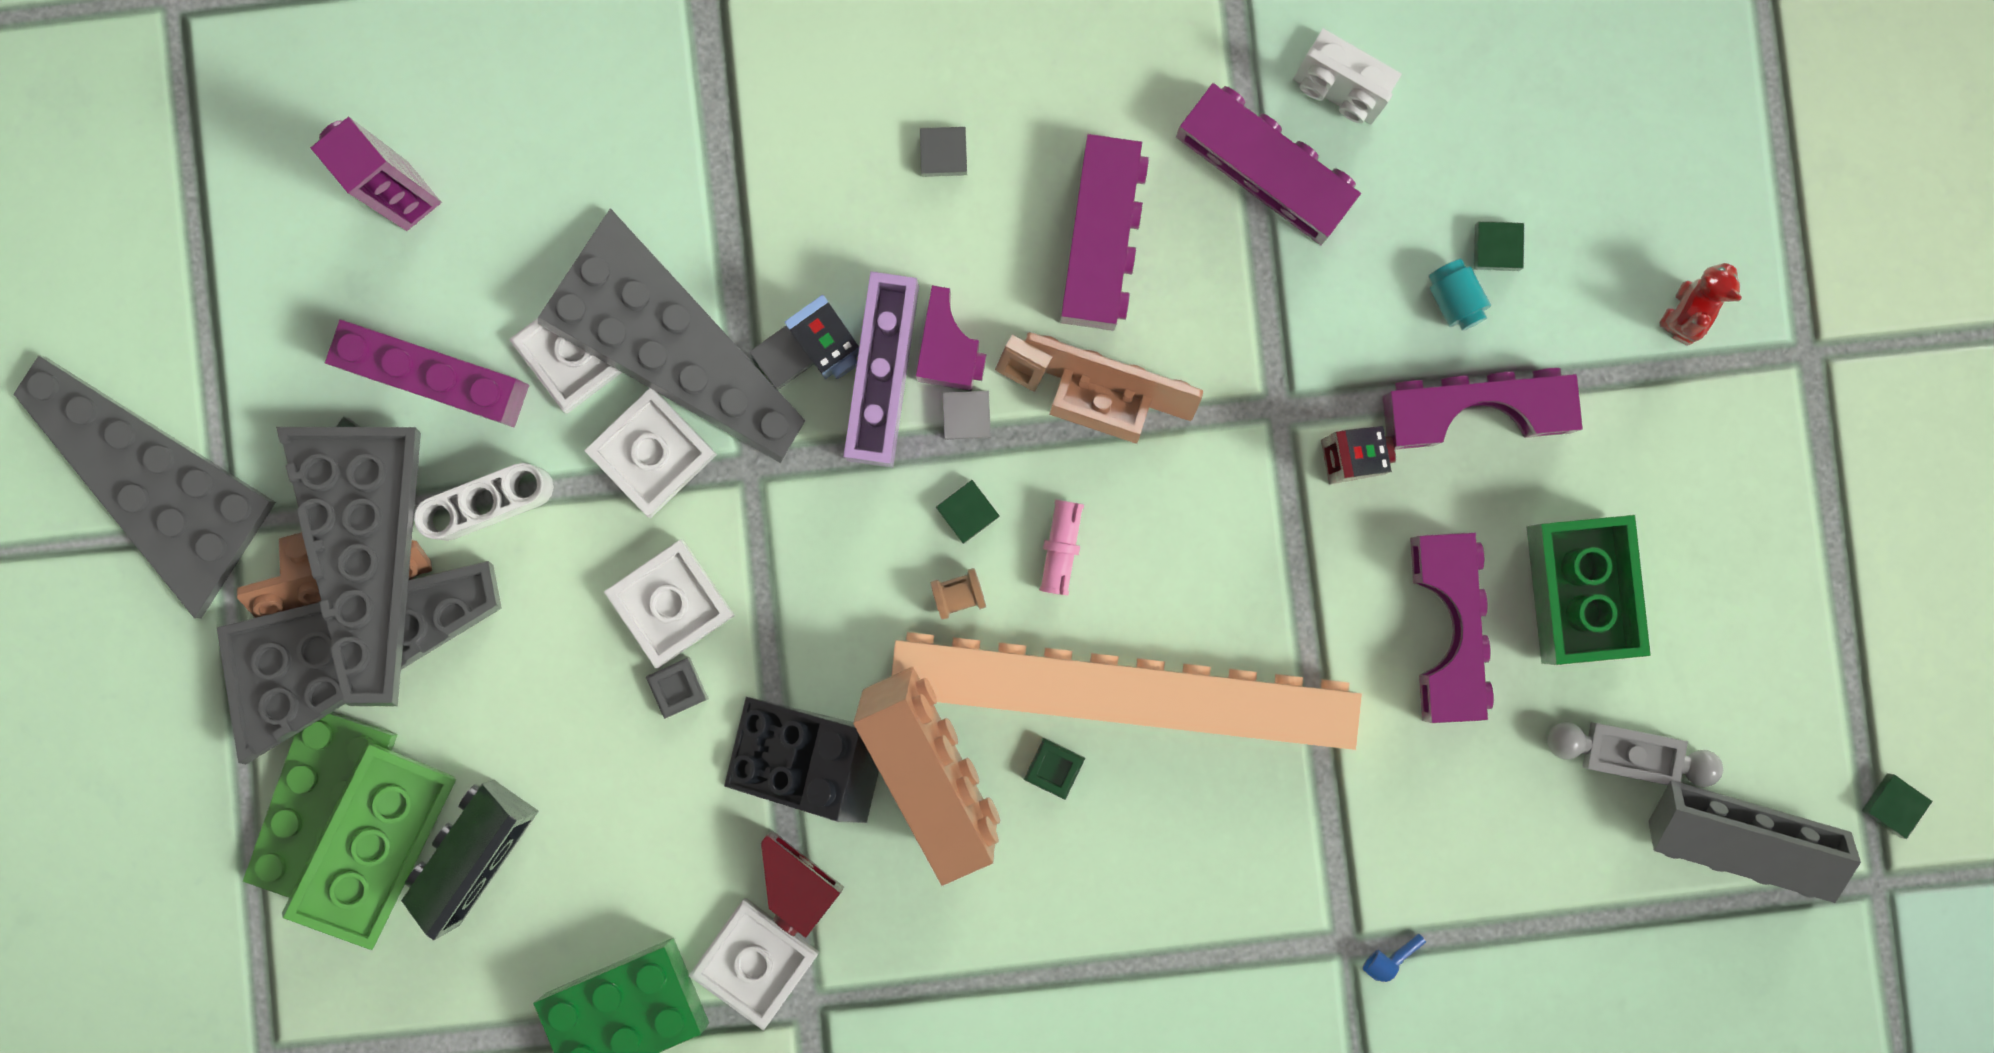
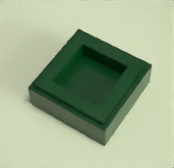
(1499, 246)
(967, 511)
(1054, 768)
(1897, 806)

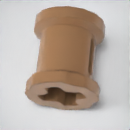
(958, 594)

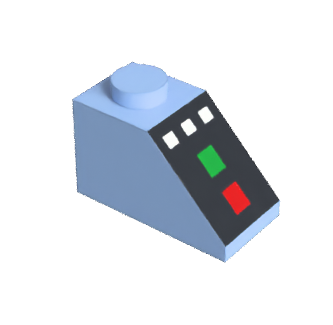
(824, 338)

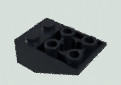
(802, 761)

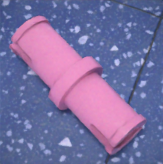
(1061, 547)

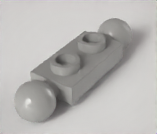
(1635, 754)

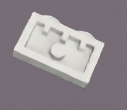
(1346, 78)

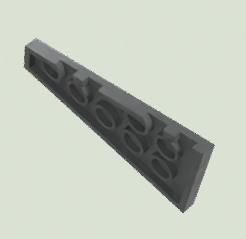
(646, 325)
(165, 496)
(357, 530)
(283, 665)

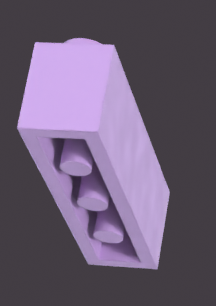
(881, 369)

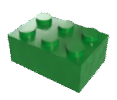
(1588, 590)
(626, 1006)

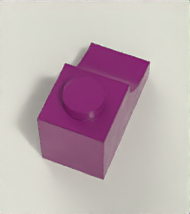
(946, 352)

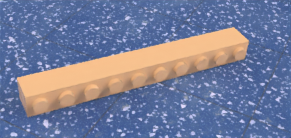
(1134, 694)

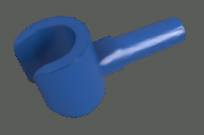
(1384, 968)

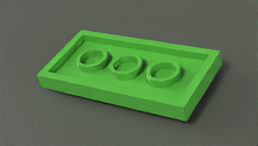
(306, 796)
(368, 846)

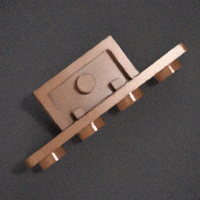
(1111, 393)
(296, 583)

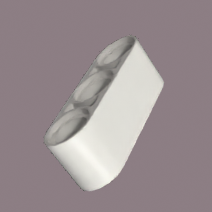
(462, 502)

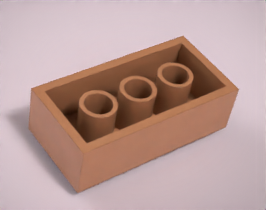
(928, 775)

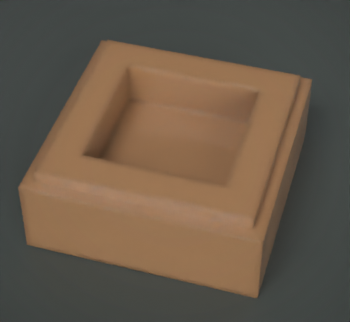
(1023, 363)

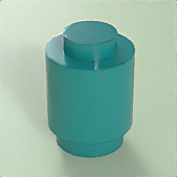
(1459, 295)

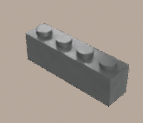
(1753, 841)

